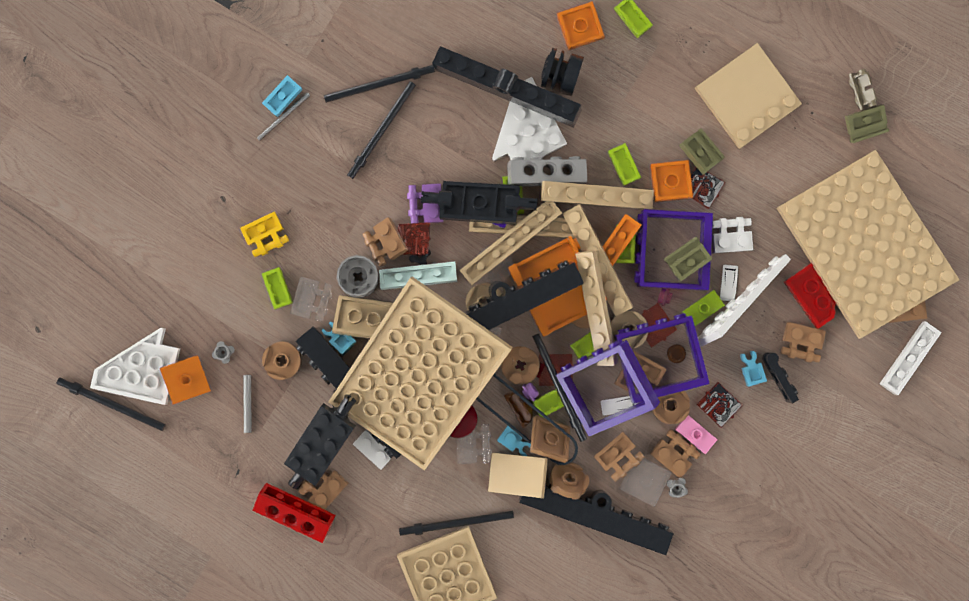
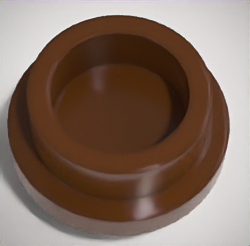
(676, 353)

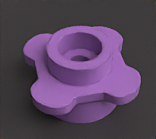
(530, 391)

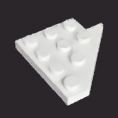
(527, 134)
(137, 370)

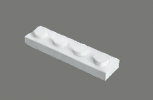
(910, 358)

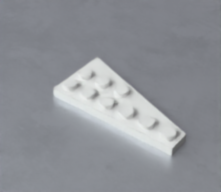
(737, 307)

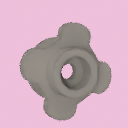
(217, 354)
(677, 492)

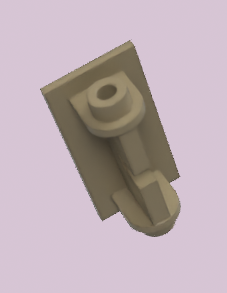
(858, 82)

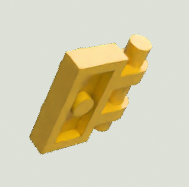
(261, 229)

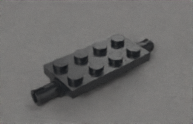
(479, 202)
(320, 443)

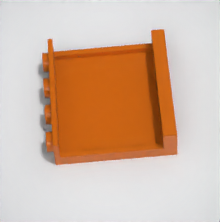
(563, 308)

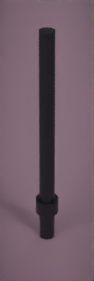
(415, 73)
(360, 161)
(77, 389)
(574, 420)
(419, 528)

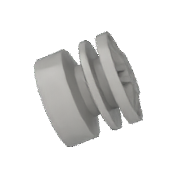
(357, 265)

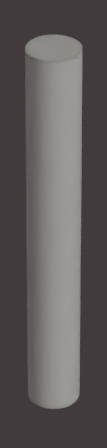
(247, 403)

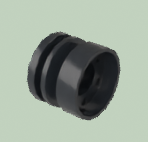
(561, 71)

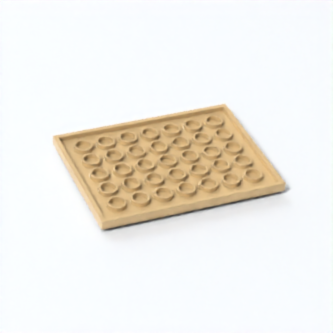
(867, 244)
(420, 373)

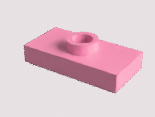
(696, 434)

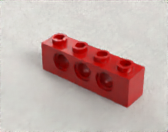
(293, 512)

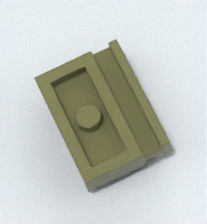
(866, 123)
(702, 151)
(688, 259)

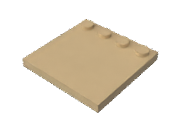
(748, 96)
(447, 569)

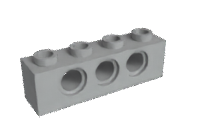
(517, 176)

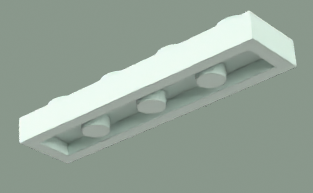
(426, 274)

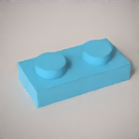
(282, 96)

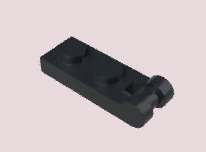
(780, 377)

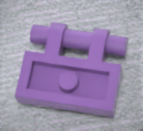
(430, 211)

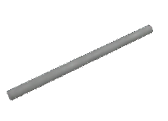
(283, 116)

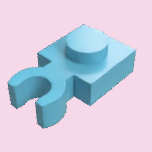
(340, 342)
(753, 372)
(512, 440)

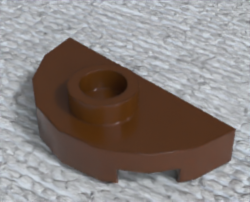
(520, 408)

